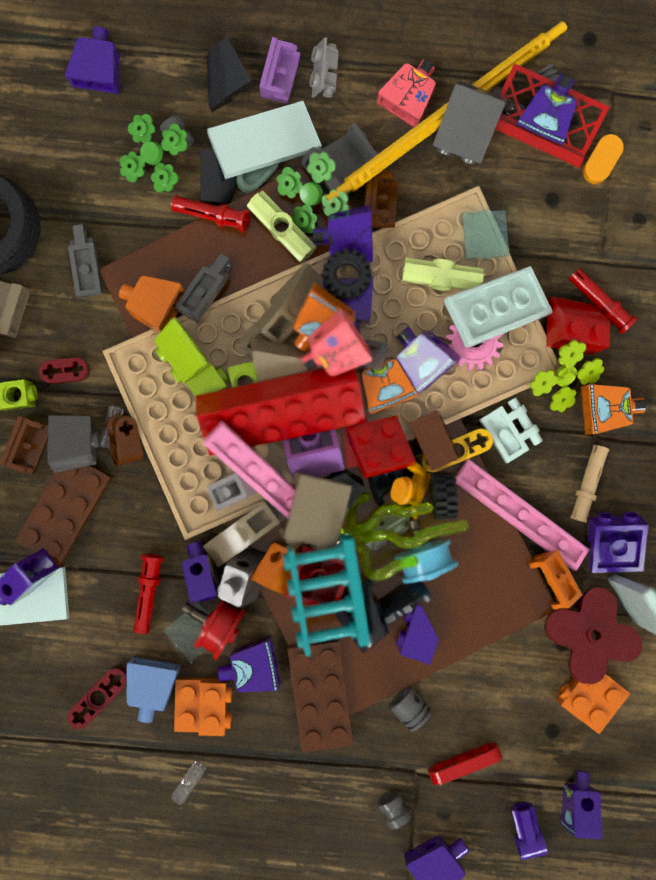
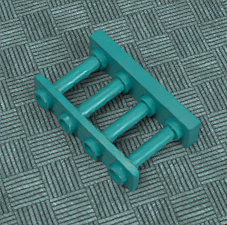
(352, 603)

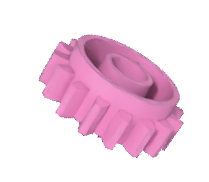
(473, 356)

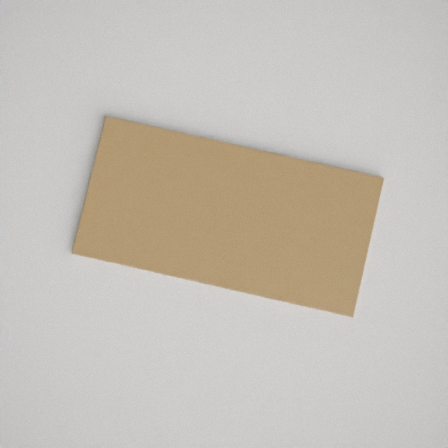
(168, 408)

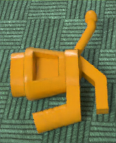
(409, 490)

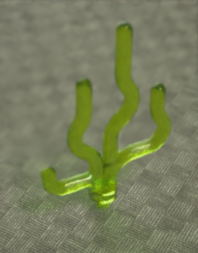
(363, 535)

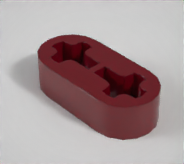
(64, 365)

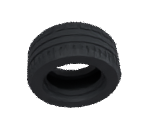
(23, 229)

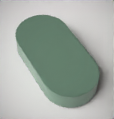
(255, 179)

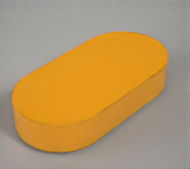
(603, 159)

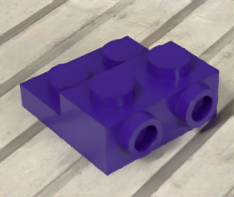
(617, 542)

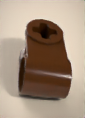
(124, 444)

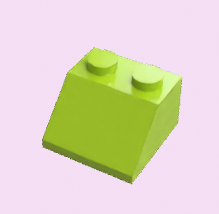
(181, 352)

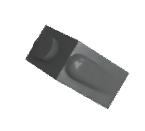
(72, 442)

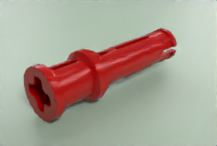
(222, 214)
(609, 307)
(148, 581)

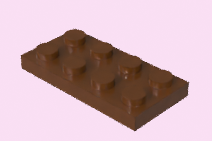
(63, 511)
(320, 697)

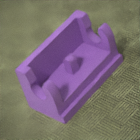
(279, 71)

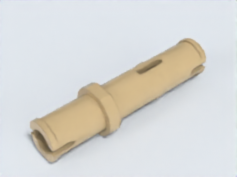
(589, 484)

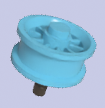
(432, 556)

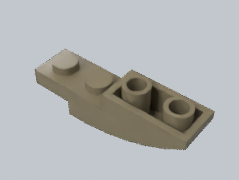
(279, 319)
(243, 532)

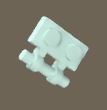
(504, 433)

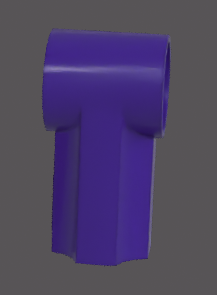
(529, 837)

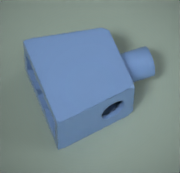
(150, 686)

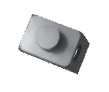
(236, 580)

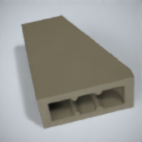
(277, 359)

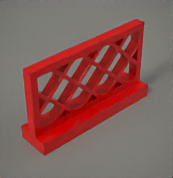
(565, 152)

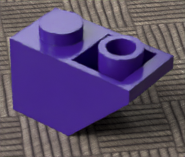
(418, 638)

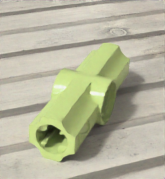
(270, 215)
(441, 274)

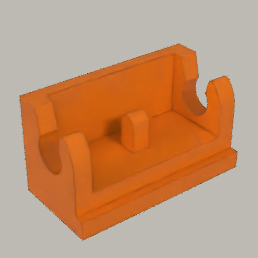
(558, 578)

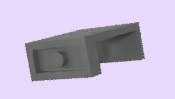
(469, 122)
(349, 155)

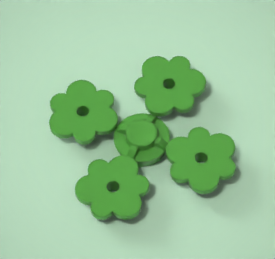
(152, 153)
(311, 192)

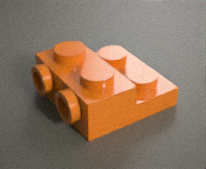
(593, 703)
(202, 706)

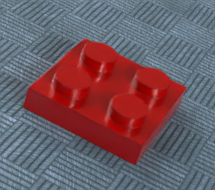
(380, 446)

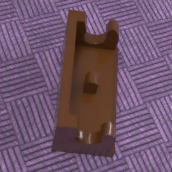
(383, 199)
(435, 440)
(25, 445)

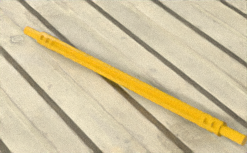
(433, 122)

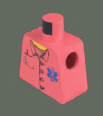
(409, 92)
(337, 346)

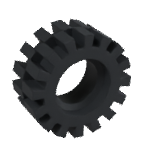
(347, 258)
(444, 495)

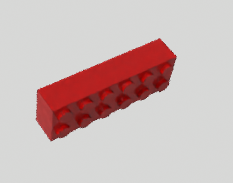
(283, 407)

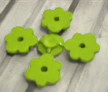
(566, 375)

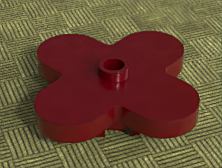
(573, 630)

